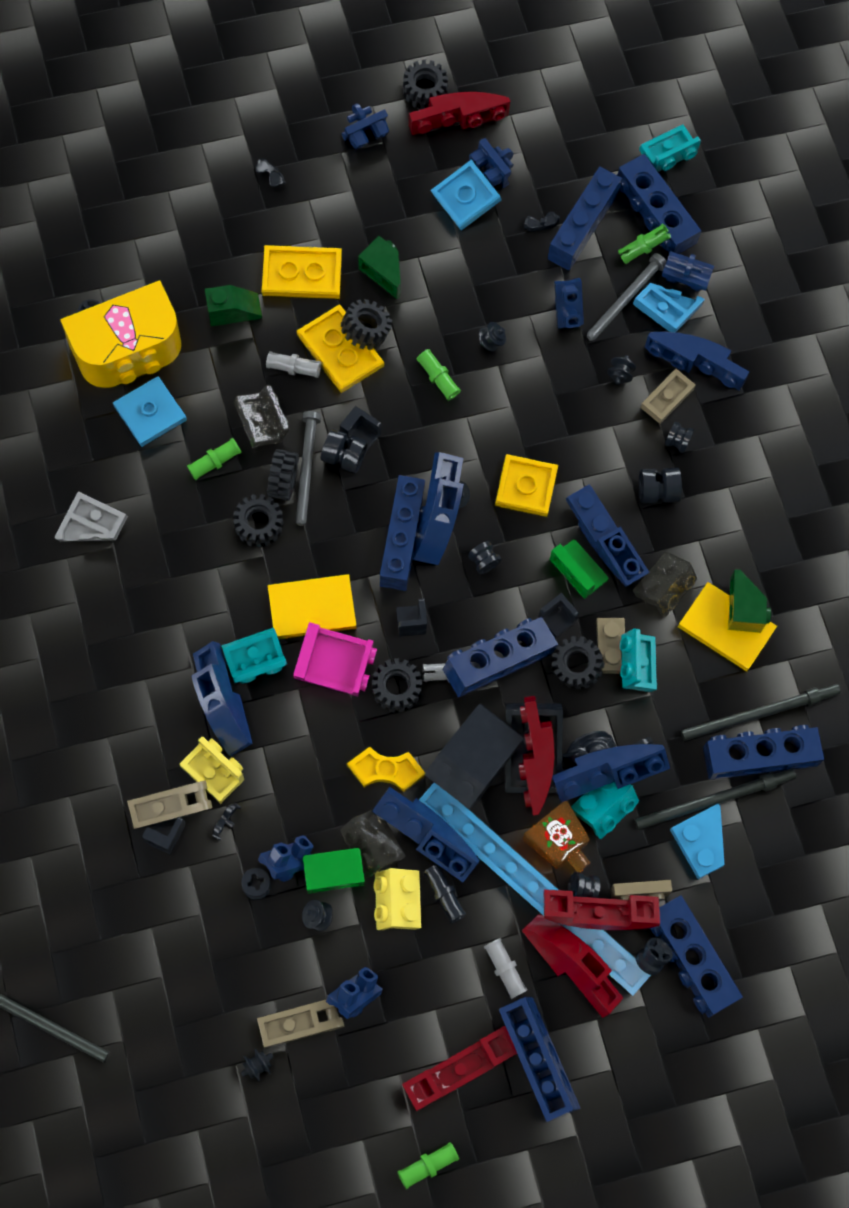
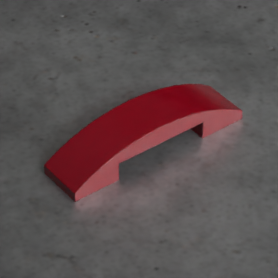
(601, 913)
(460, 1069)

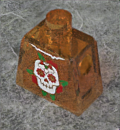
(559, 838)

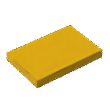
(301, 272)
(338, 357)
(316, 601)
(709, 624)

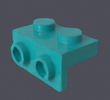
(670, 148)
(254, 656)
(638, 661)
(605, 807)

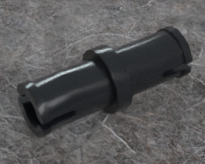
(444, 894)

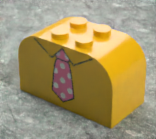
(124, 336)

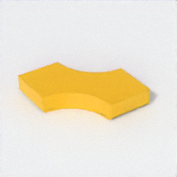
(372, 768)

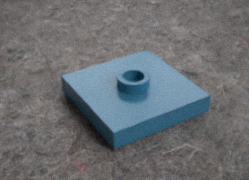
(466, 195)
(149, 411)

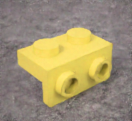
(210, 765)
(397, 899)

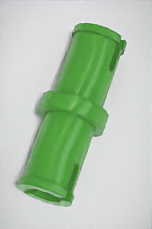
(644, 243)
(438, 374)
(214, 459)
(428, 1165)

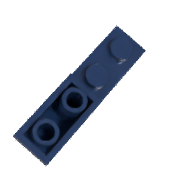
(688, 350)
(441, 509)
(605, 537)
(219, 703)
(616, 764)
(434, 835)

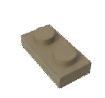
(668, 396)
(608, 641)
(651, 888)

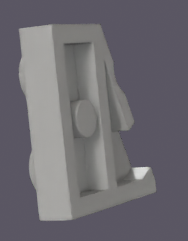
(90, 521)

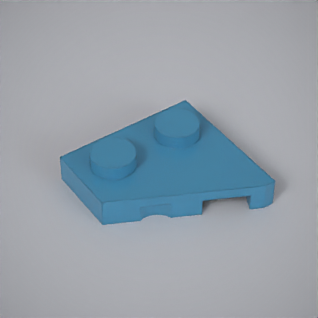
(667, 306)
(702, 841)

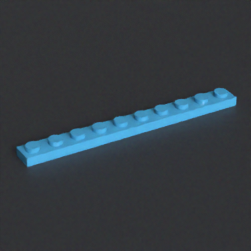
(528, 881)

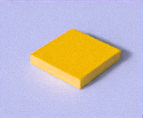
(526, 485)

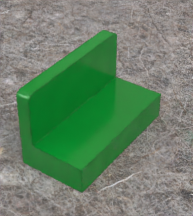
(578, 568)
(333, 870)

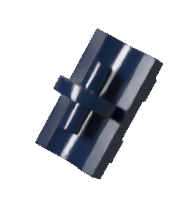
(375, 122)
(495, 160)
(687, 271)
(569, 303)
(286, 859)
(355, 993)

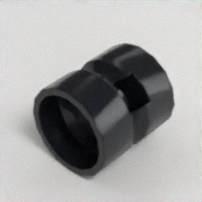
(342, 450)
(660, 485)

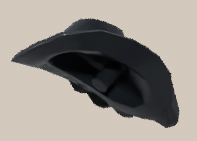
(587, 744)

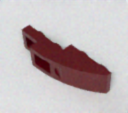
(466, 107)
(540, 763)
(571, 955)

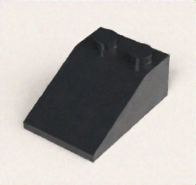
(547, 712)
(474, 756)

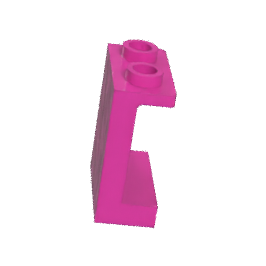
(334, 660)

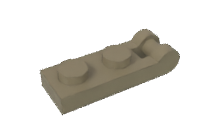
(168, 804)
(298, 1023)

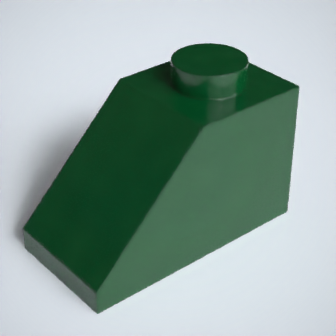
(381, 264)
(232, 305)
(746, 605)

